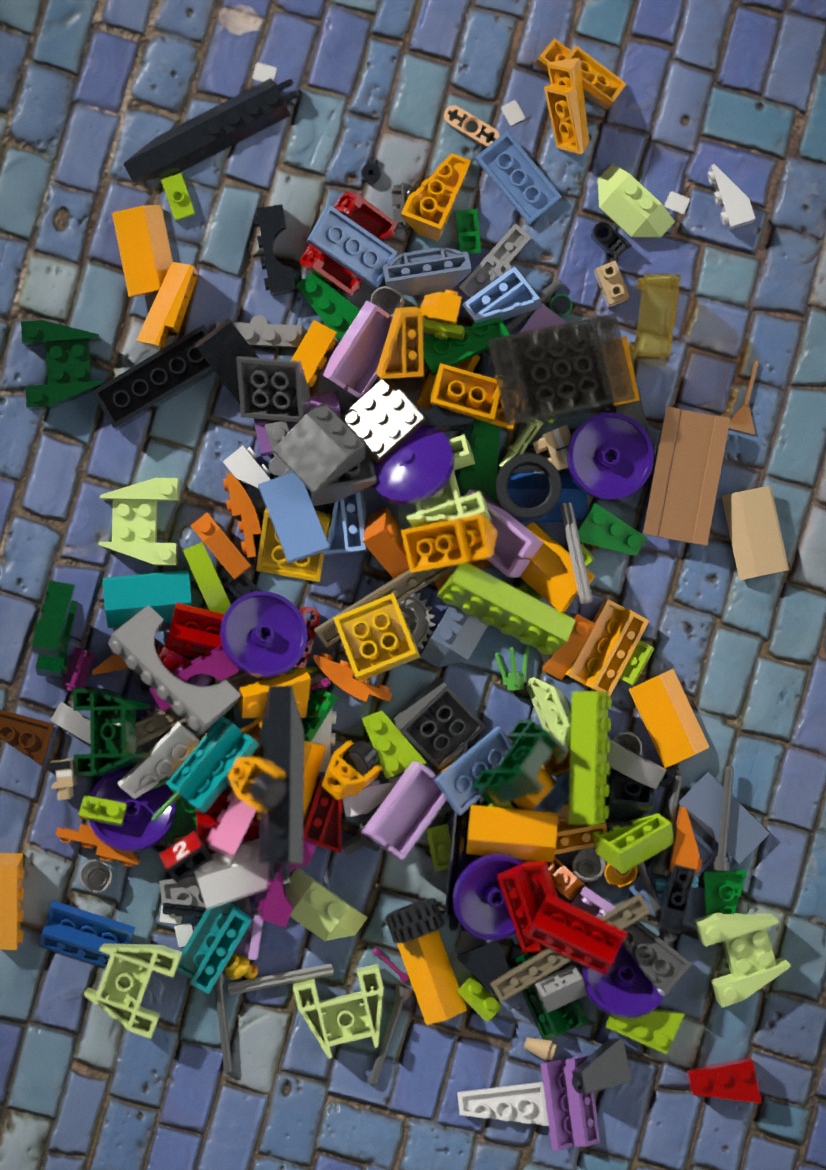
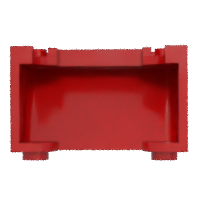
(367, 217)

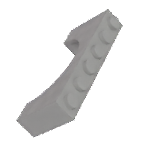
(196, 704)

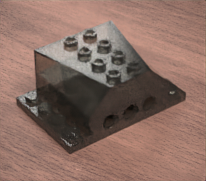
(561, 370)

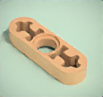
(470, 118)

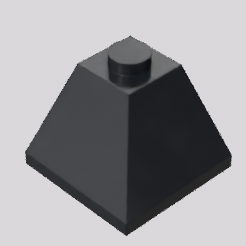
(628, 798)

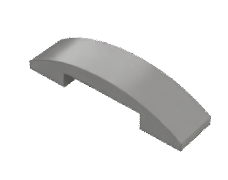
(72, 722)
(634, 766)

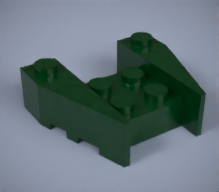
(66, 362)
(54, 630)
(110, 730)
(521, 764)

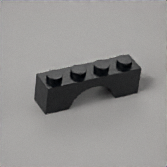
(271, 224)

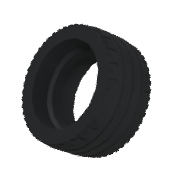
(534, 460)

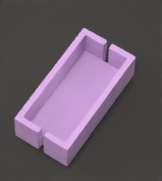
(359, 352)
(513, 540)
(406, 811)

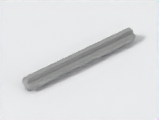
(576, 553)
(280, 979)

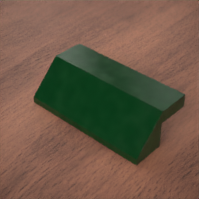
(555, 1022)

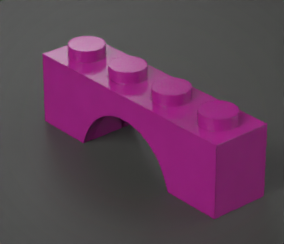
(215, 665)
(276, 906)

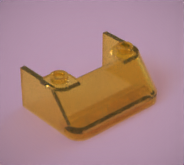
(655, 319)

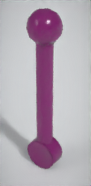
(324, 682)
(403, 976)

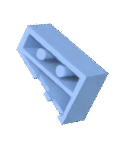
(502, 299)
(348, 525)

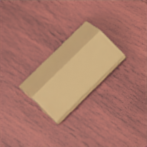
(755, 532)

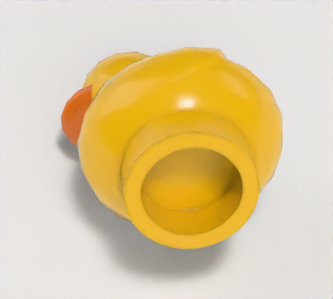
(238, 966)

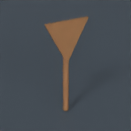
(742, 419)

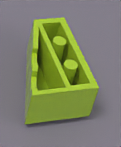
(391, 745)
(634, 843)
(653, 1029)

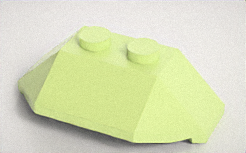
(632, 205)
(552, 711)
(321, 909)

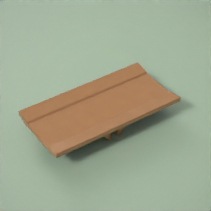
(686, 476)

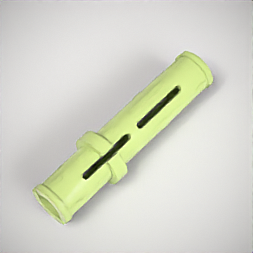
(522, 442)

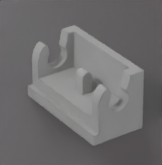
(561, 988)

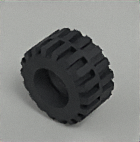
(414, 920)

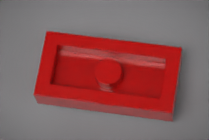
(171, 660)

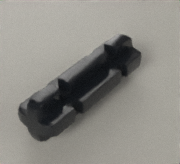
(183, 910)

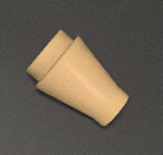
(542, 1048)

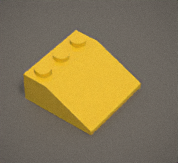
(273, 560)
(376, 637)

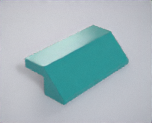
(130, 594)
(209, 764)
(213, 944)

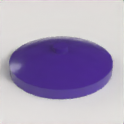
(610, 456)
(415, 468)
(263, 634)
(138, 829)
(480, 900)
(623, 990)

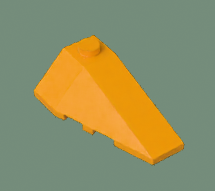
(433, 201)

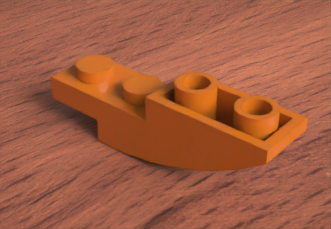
(242, 505)
(342, 676)
(89, 839)

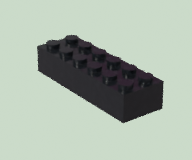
(154, 380)

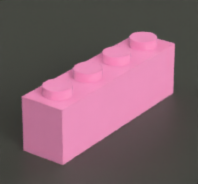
(232, 826)

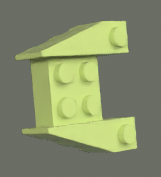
(448, 502)
(136, 521)
(746, 951)
(127, 981)
(344, 1016)

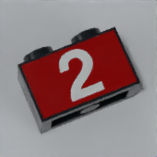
(185, 856)

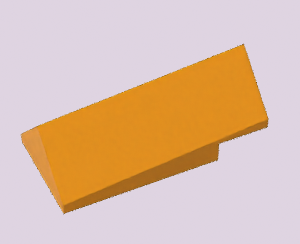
(598, 82)
(567, 105)
(169, 306)
(468, 395)
(449, 542)
(432, 978)

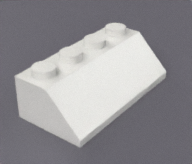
(232, 879)

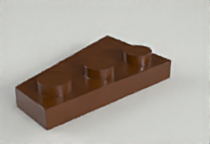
(26, 734)

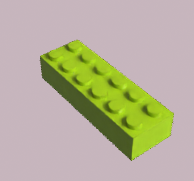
(506, 608)
(589, 757)

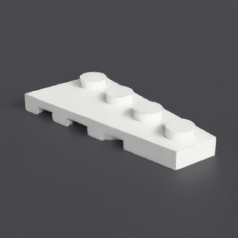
(164, 761)
(508, 1103)

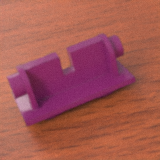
(78, 669)

